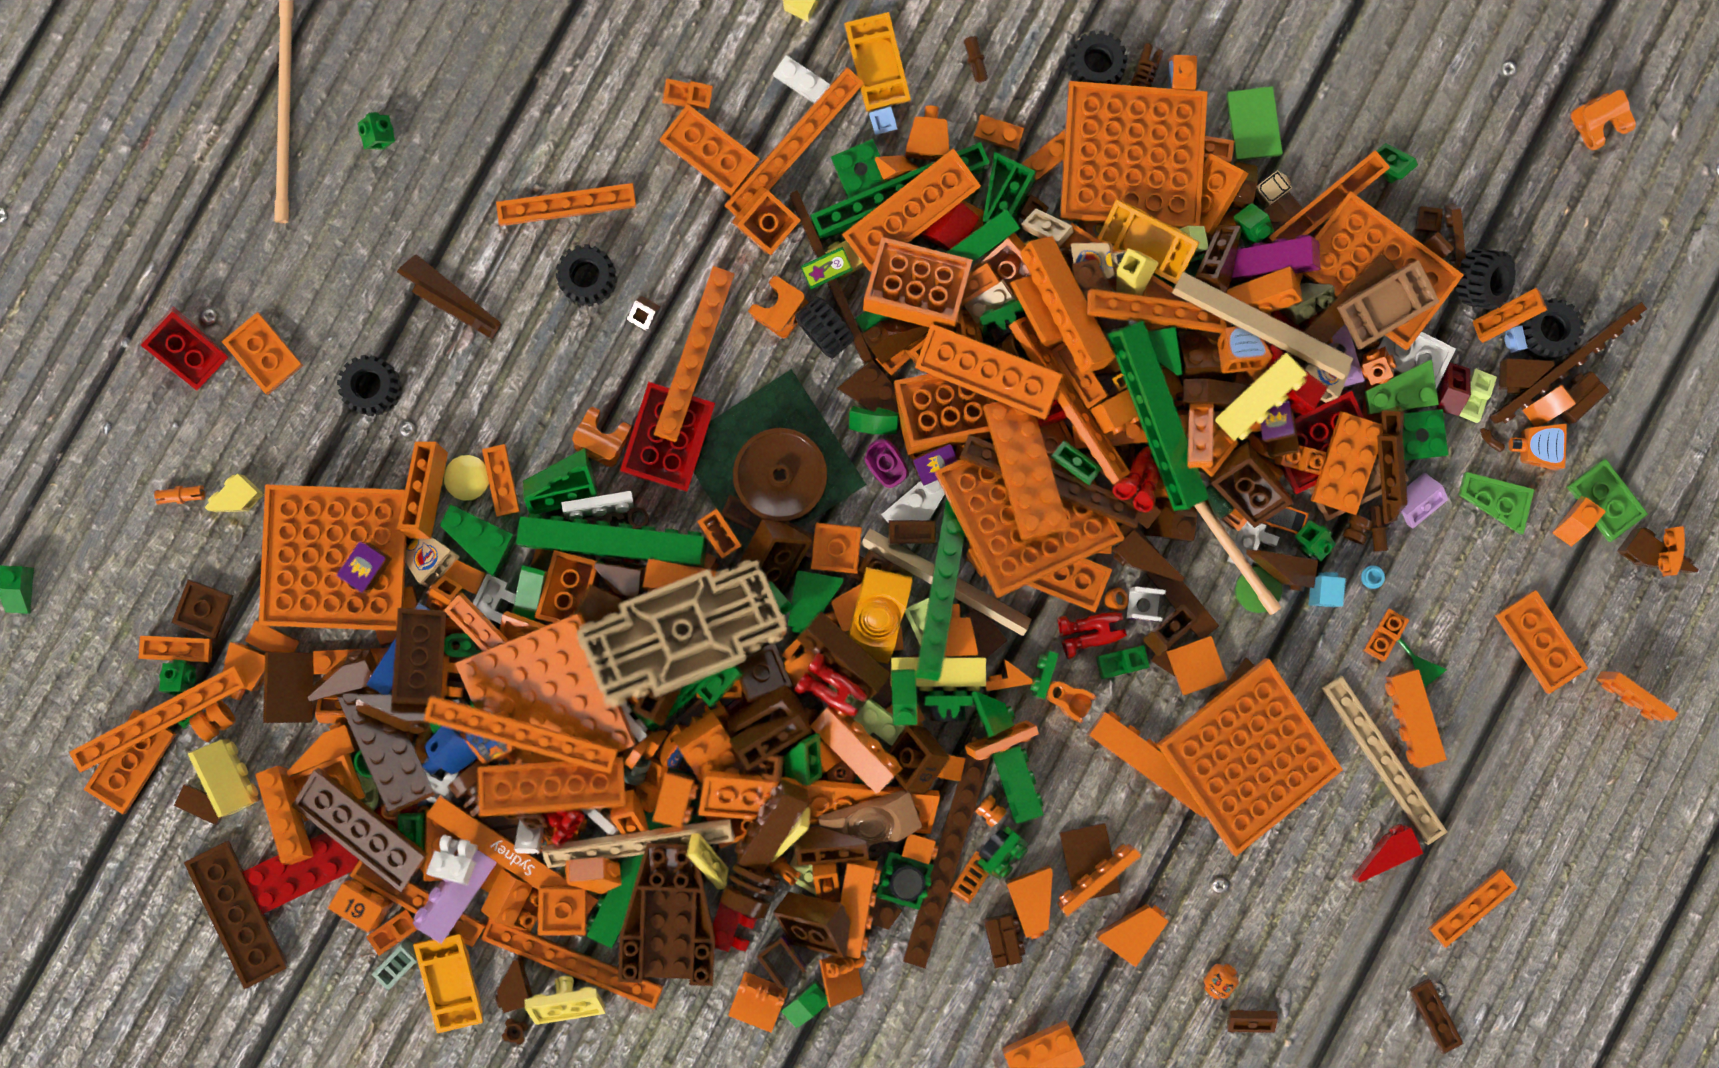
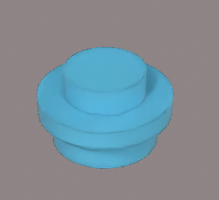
(1372, 577)

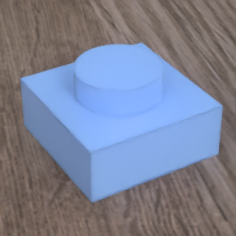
(883, 120)
(1515, 339)

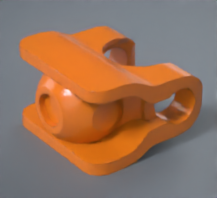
(1593, 115)
(781, 316)
(600, 446)
(1072, 701)

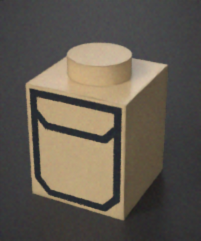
(1272, 189)

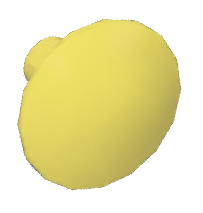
(466, 478)

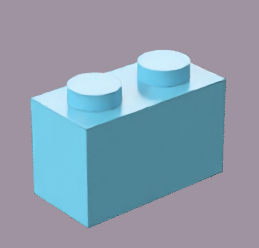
(1327, 590)

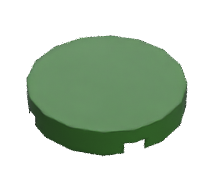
(1248, 598)

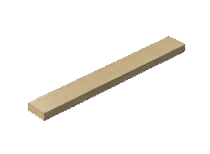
(1263, 325)
(964, 592)
(1384, 760)
(635, 843)

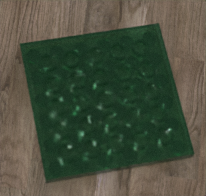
(776, 405)

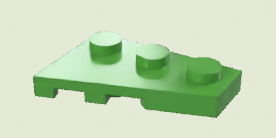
(1408, 390)
(1499, 499)

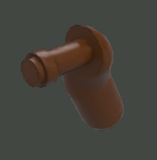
(1491, 441)

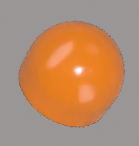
(1110, 599)

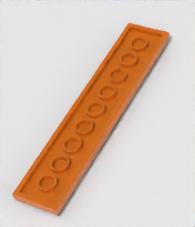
(743, 795)

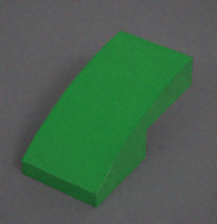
(878, 422)
(1122, 662)

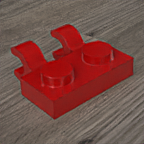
(726, 926)

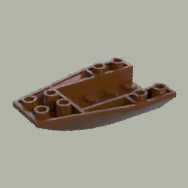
(667, 920)

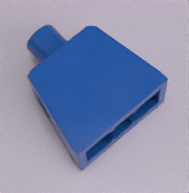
(448, 751)

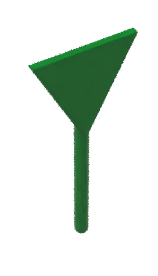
(1428, 670)

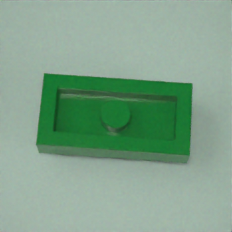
(717, 684)

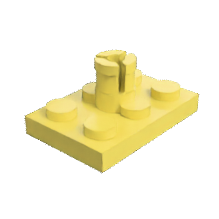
(565, 1003)

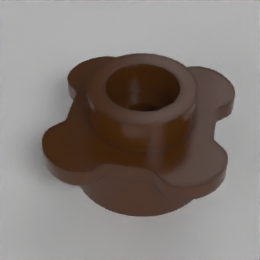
(508, 1034)

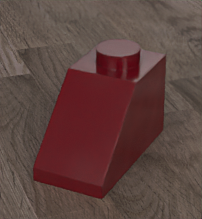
(1454, 389)

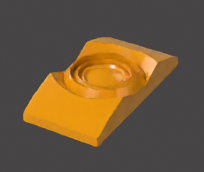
(877, 61)
(1137, 230)
(879, 612)
(449, 983)

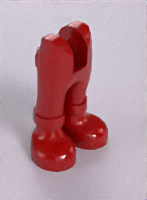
(1126, 487)
(1101, 637)
(831, 697)
(565, 823)

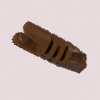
(1146, 69)

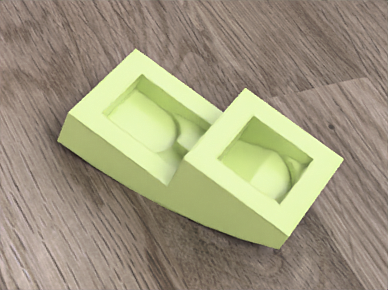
(1481, 390)

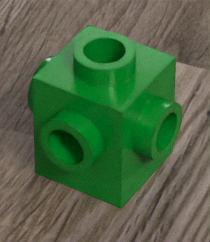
(376, 131)
(1315, 540)
(176, 677)

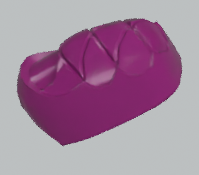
(886, 463)

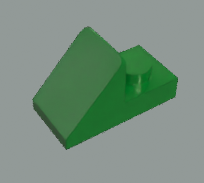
(1399, 163)

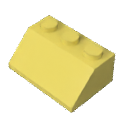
(224, 777)

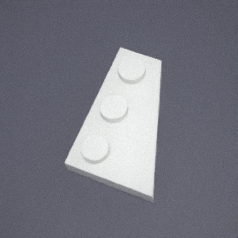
(916, 504)

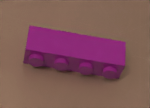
(1261, 259)

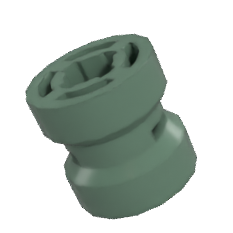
(638, 774)

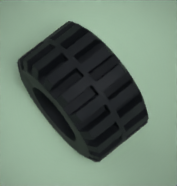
(1099, 44)
(578, 258)
(1486, 278)
(824, 327)
(1568, 327)
(353, 375)

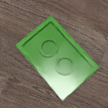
(1254, 123)
(1609, 492)

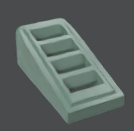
(407, 954)

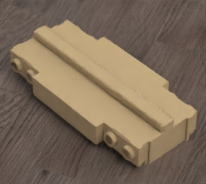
(681, 633)

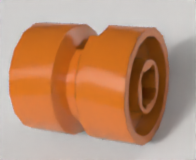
(210, 722)

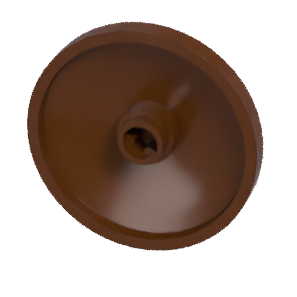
(780, 474)

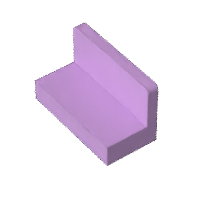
(1423, 498)

